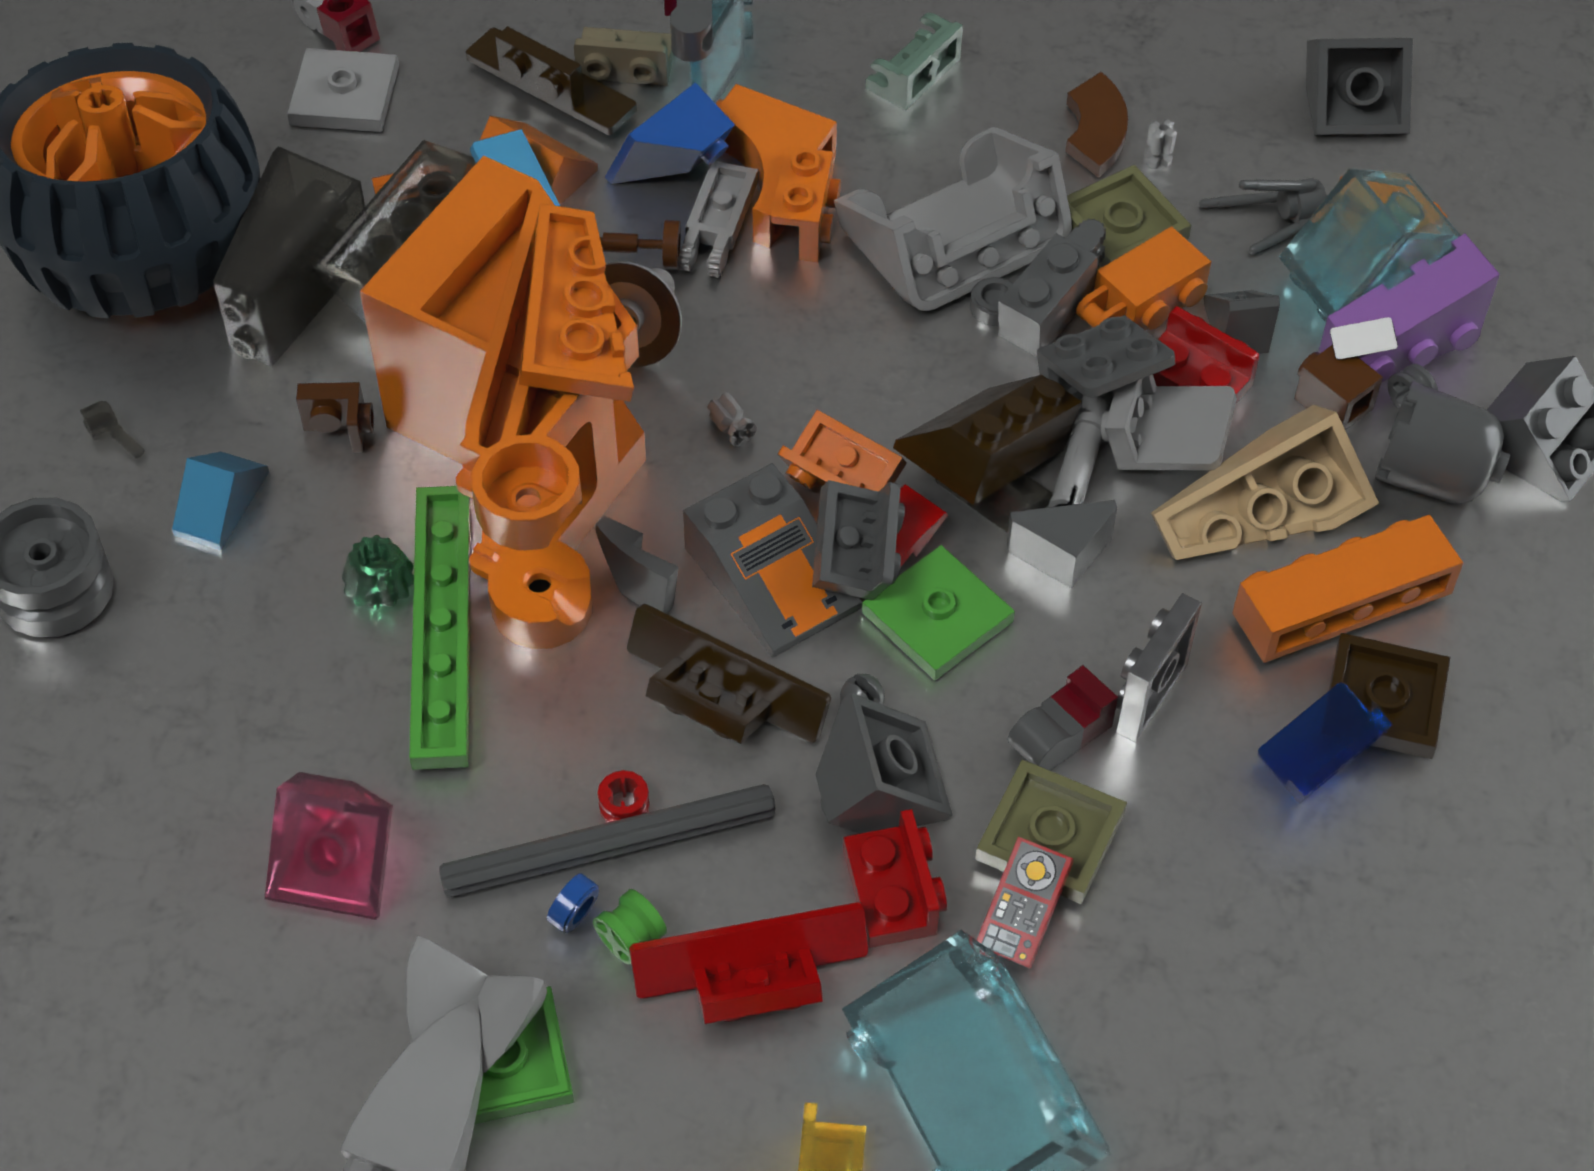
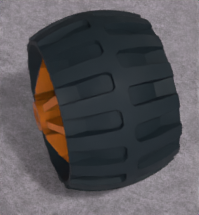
(122, 178)

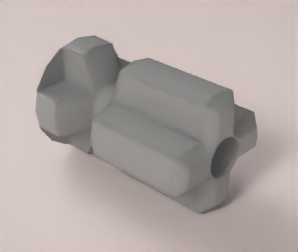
(1161, 144)
(730, 419)

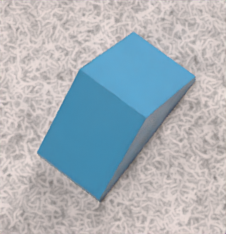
(215, 497)

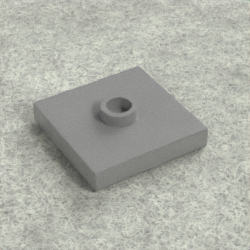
(343, 90)

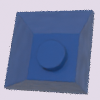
(673, 139)

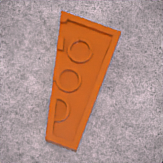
(570, 311)

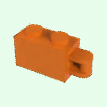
(1148, 282)

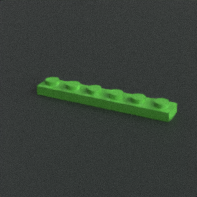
(441, 630)

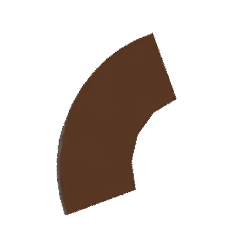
(1101, 124)

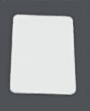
(1363, 338)

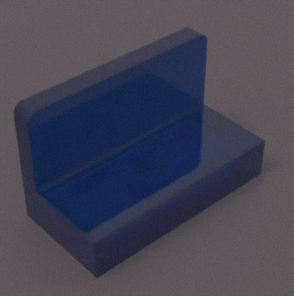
(1322, 741)

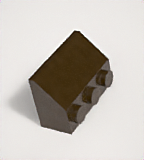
(993, 436)

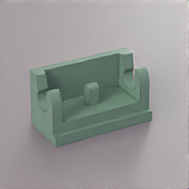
(918, 63)

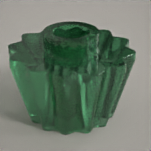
(377, 573)

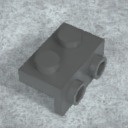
(857, 539)

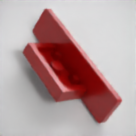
(753, 963)

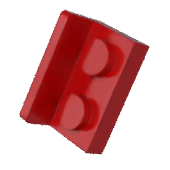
(1205, 356)
(895, 882)

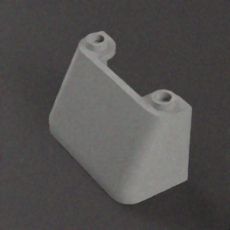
(968, 231)

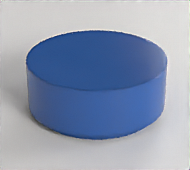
(573, 903)

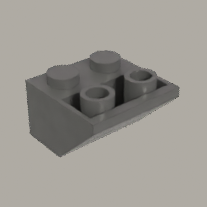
(1549, 425)

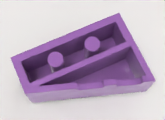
(1430, 311)

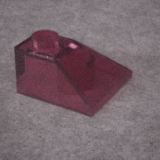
(328, 846)

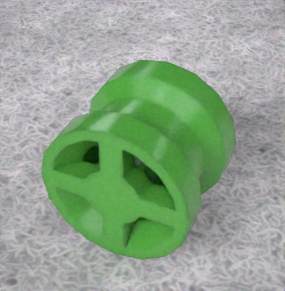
(629, 923)

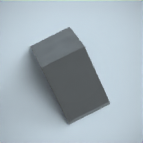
(1244, 316)
(1062, 538)

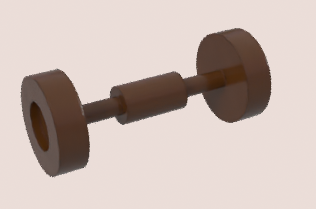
(631, 243)

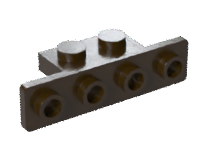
(551, 78)
(721, 683)

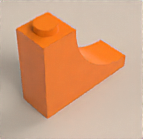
(759, 140)

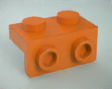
(804, 198)
(839, 454)

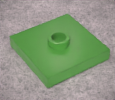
(938, 612)

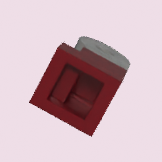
(344, 22)

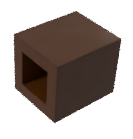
(1338, 385)

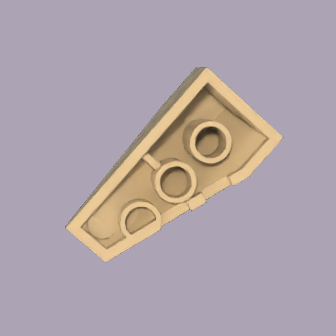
(1275, 487)

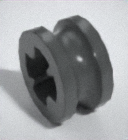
(1399, 383)

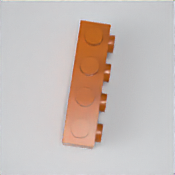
(1346, 587)

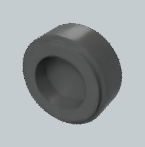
(985, 299)

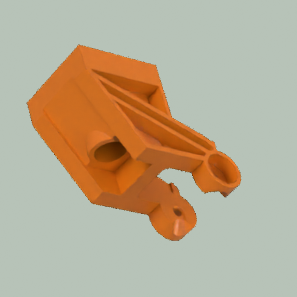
(447, 367)

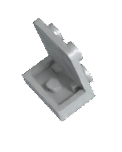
(1168, 426)

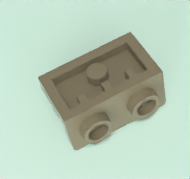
(624, 55)

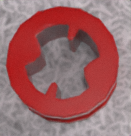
(623, 782)

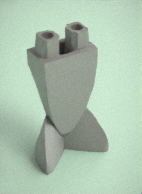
(430, 1096)

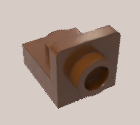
(336, 407)

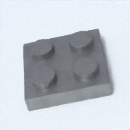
(1156, 668)

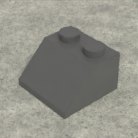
(1359, 85)

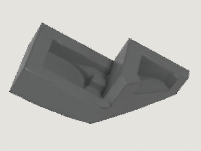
(635, 571)

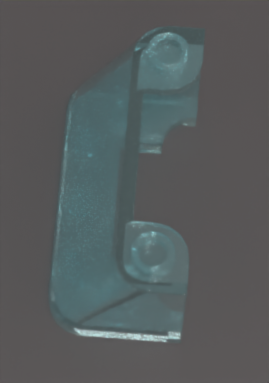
(974, 1065)

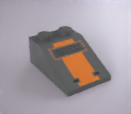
(760, 555)

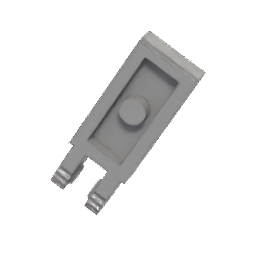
(718, 214)

